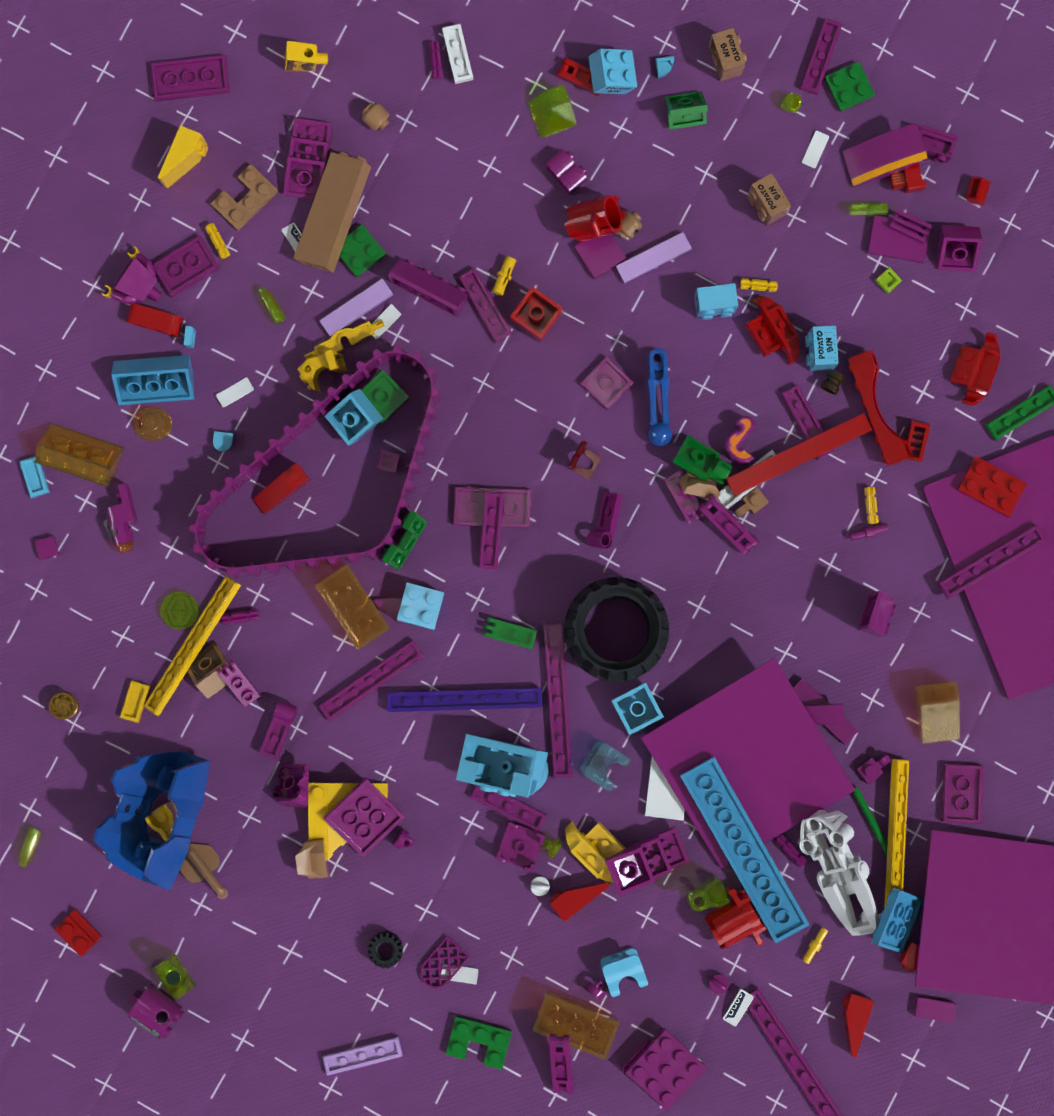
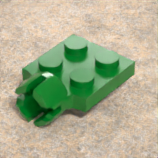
(702, 461)

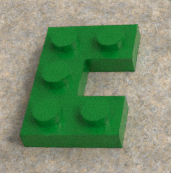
(395, 555)
(470, 1030)

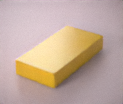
(135, 701)

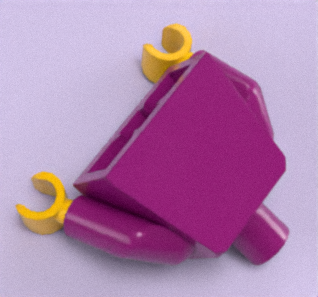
(135, 281)

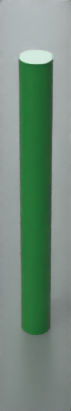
(871, 820)

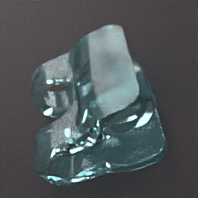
(599, 760)

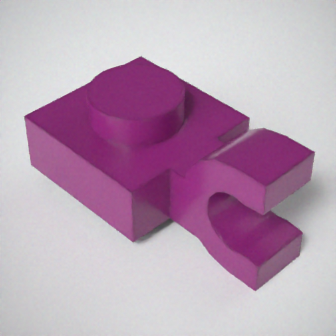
(871, 769)

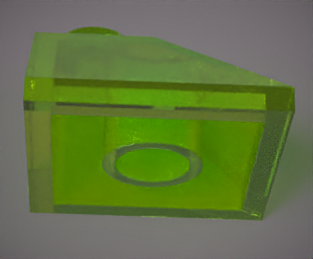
(552, 111)

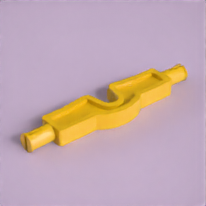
(354, 336)

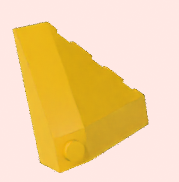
(321, 799)

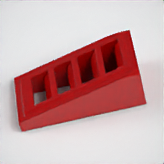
(914, 423)

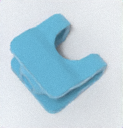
(621, 965)

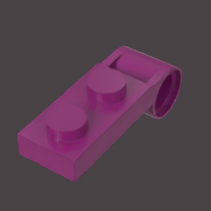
(607, 522)
(278, 730)

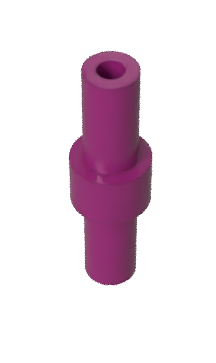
(869, 531)

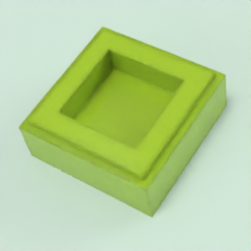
(888, 280)

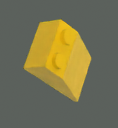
(183, 155)

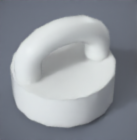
(540, 886)

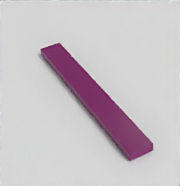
(557, 700)
(791, 1056)

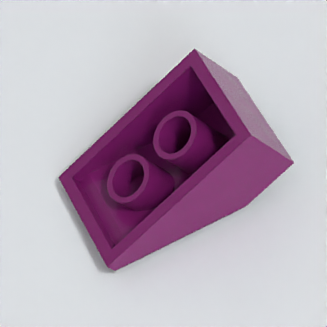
(877, 613)

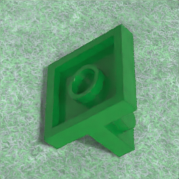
(686, 110)

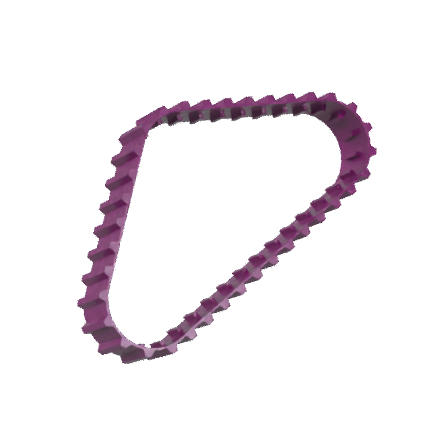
(291, 433)

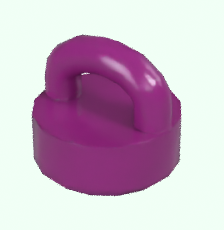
(400, 839)
(718, 983)
(596, 990)

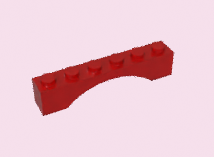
(865, 370)

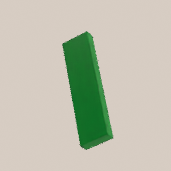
(1021, 413)

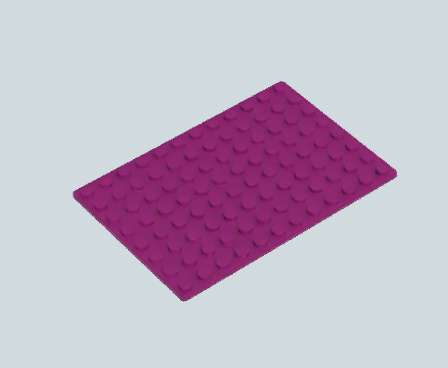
(1017, 600)

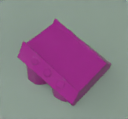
(292, 785)

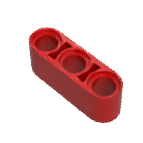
(154, 320)

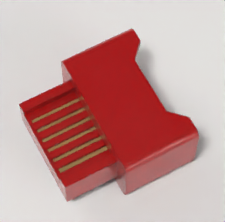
(908, 179)

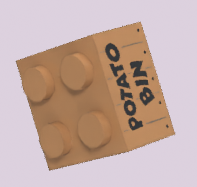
(727, 54)
(768, 199)

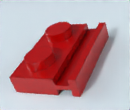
(78, 932)

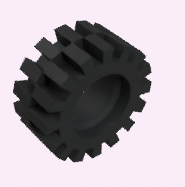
(376, 958)

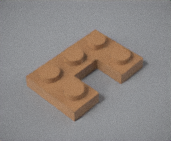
(259, 195)

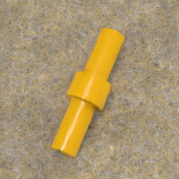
(815, 945)

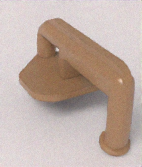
(200, 864)

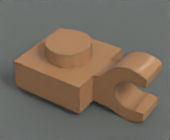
(753, 501)

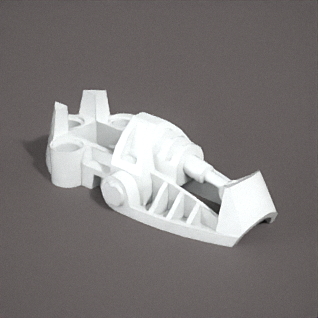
(842, 870)

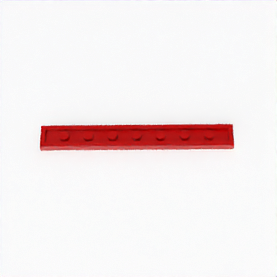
(799, 454)

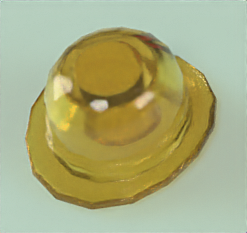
(152, 424)

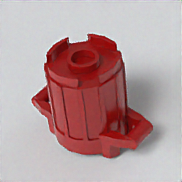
(594, 218)
(735, 921)

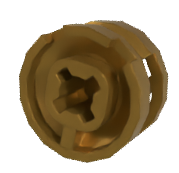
(63, 706)

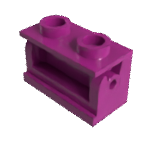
(938, 143)

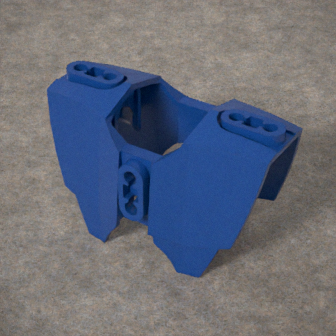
(126, 833)

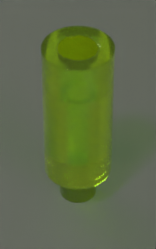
(272, 306)
(29, 846)

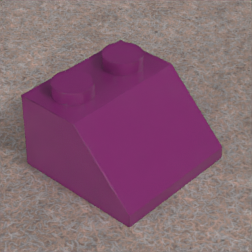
(959, 248)

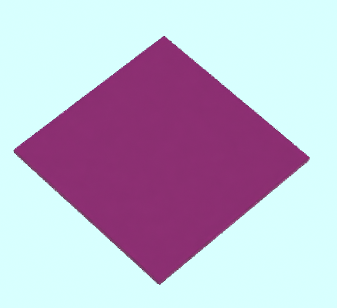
(764, 749)
(988, 918)

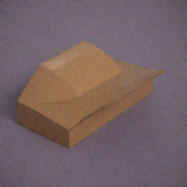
(696, 486)
(312, 859)

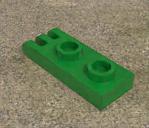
(510, 633)

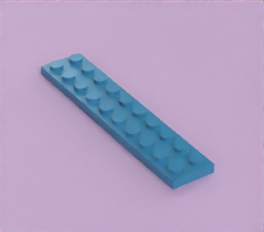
(744, 849)

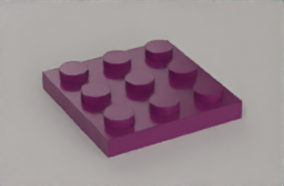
(364, 817)
(665, 1069)

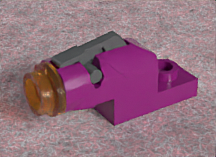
(119, 518)

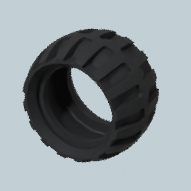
(656, 621)

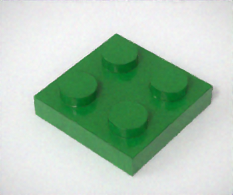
(849, 86)
(361, 251)
(385, 395)

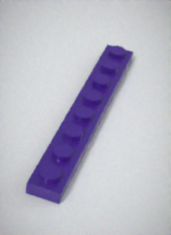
(464, 700)

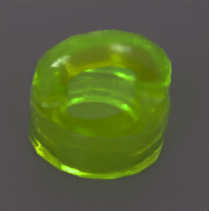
(791, 102)
(552, 847)

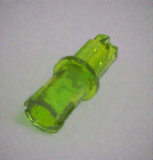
(869, 209)

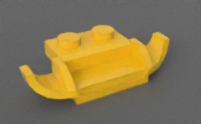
(593, 848)

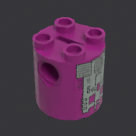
(148, 1007)

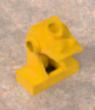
(330, 360)

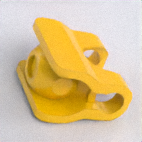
(163, 819)

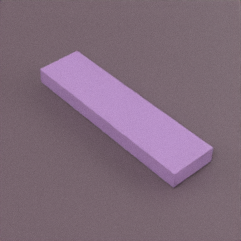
(653, 257)
(356, 307)
(362, 1055)

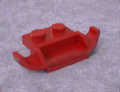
(773, 330)
(977, 369)

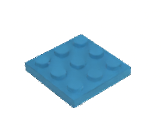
(897, 920)

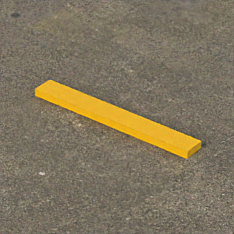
(192, 646)
(897, 826)

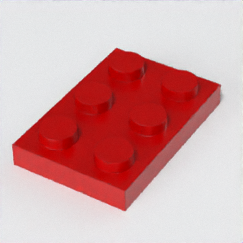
(992, 486)

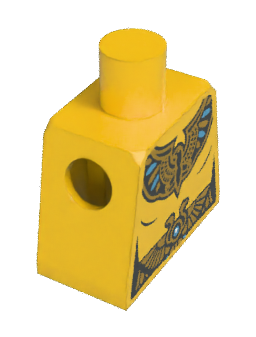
(303, 57)

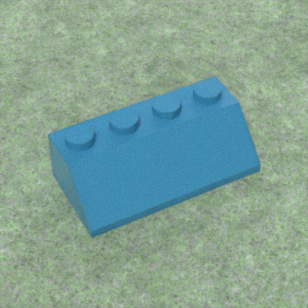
(153, 380)

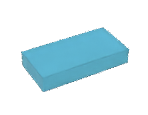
(34, 477)

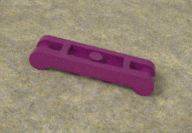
(728, 524)
(561, 1064)

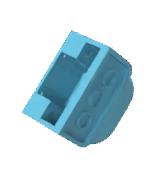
(502, 766)

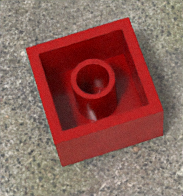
(536, 314)

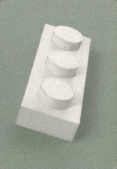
(457, 53)

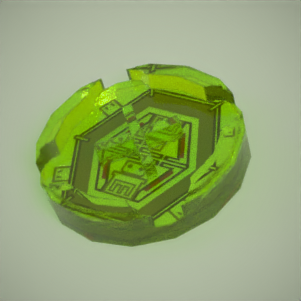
(179, 610)

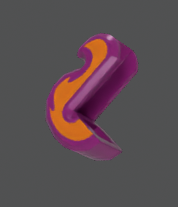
(745, 425)

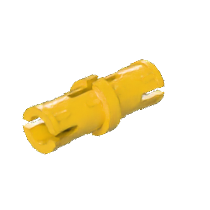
(504, 275)

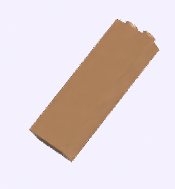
(332, 211)

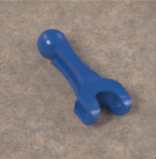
(659, 432)

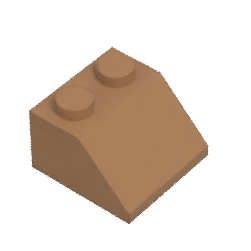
(204, 671)

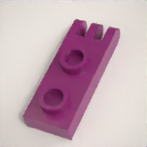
(686, 503)
(238, 683)

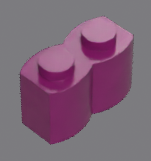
(566, 171)

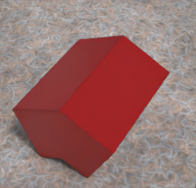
(978, 191)

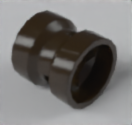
(832, 382)

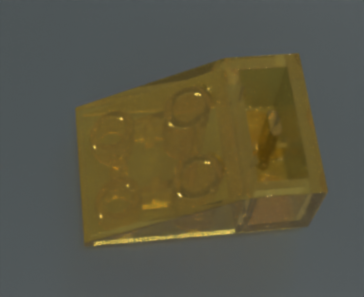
(938, 712)

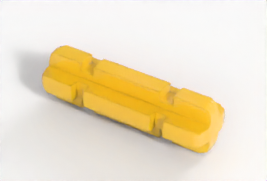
(217, 241)
(760, 285)
(871, 505)

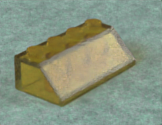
(78, 454)

